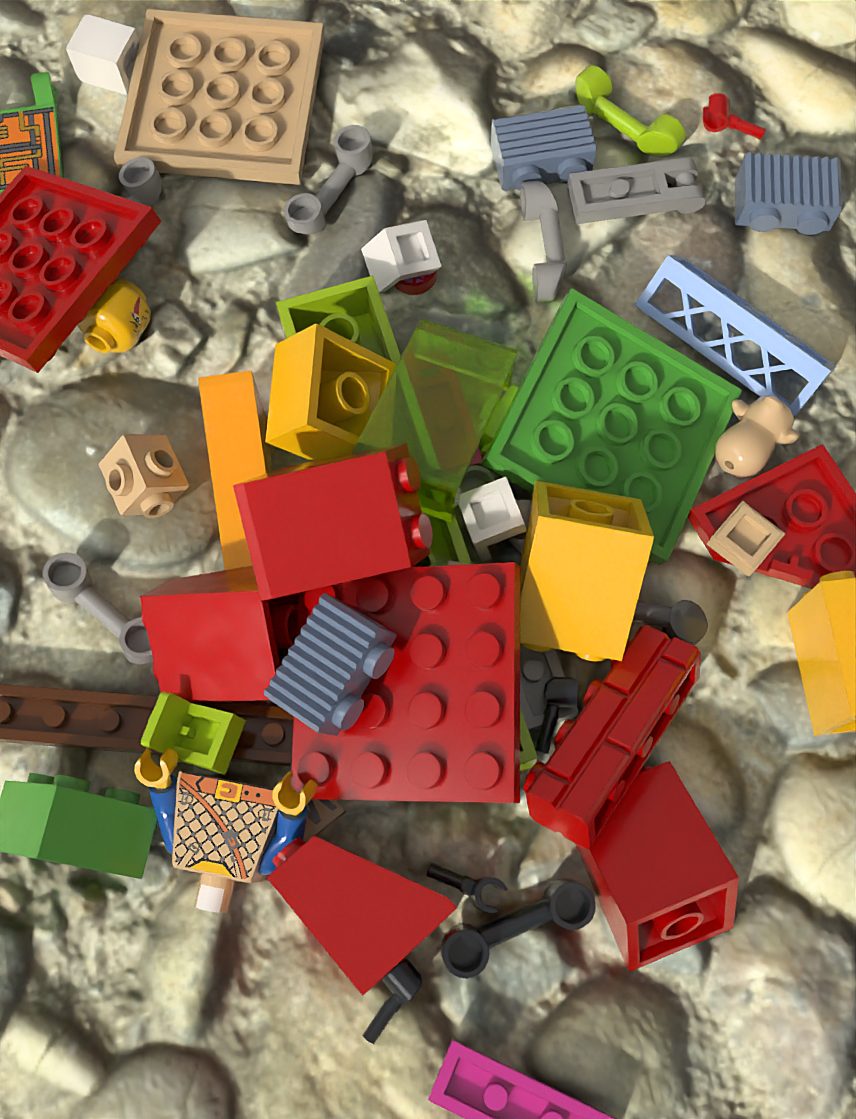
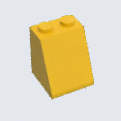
(582, 570)
(826, 651)

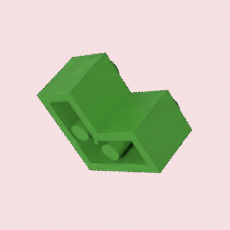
(69, 826)

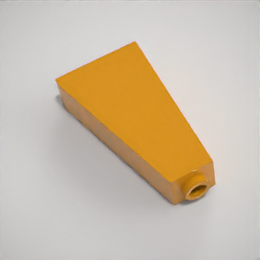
(236, 451)

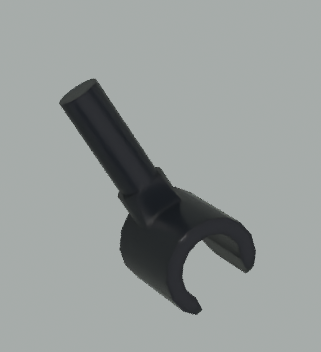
(557, 693)
(466, 885)
(403, 983)

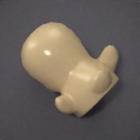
(749, 443)

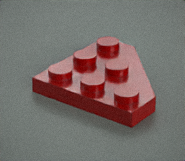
(804, 500)

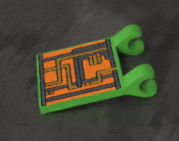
(31, 134)

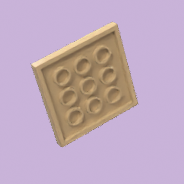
(222, 96)

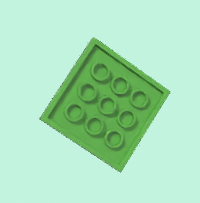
(614, 417)

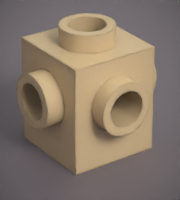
(143, 475)

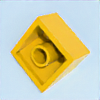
(323, 393)

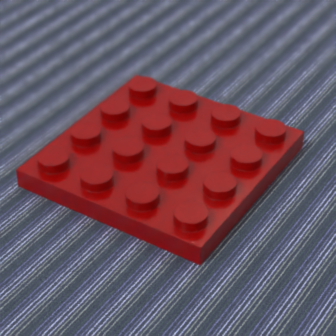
(59, 257)
(446, 706)

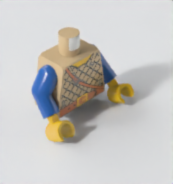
(222, 825)

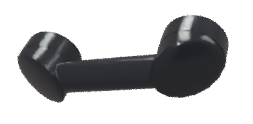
(467, 947)

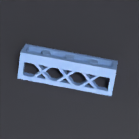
(744, 318)

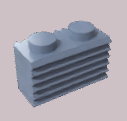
(542, 146)
(788, 192)
(331, 666)

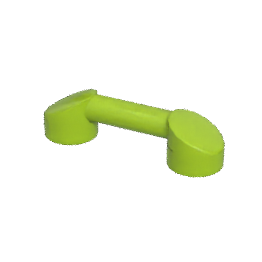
(657, 139)

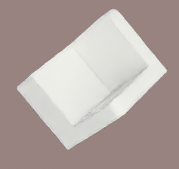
(104, 53)
(401, 254)
(491, 515)

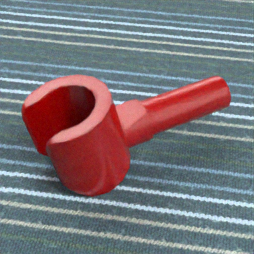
(718, 117)

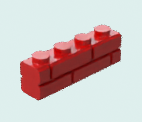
(612, 736)

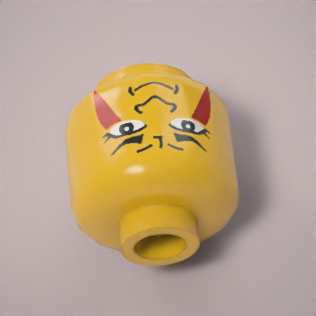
(116, 318)

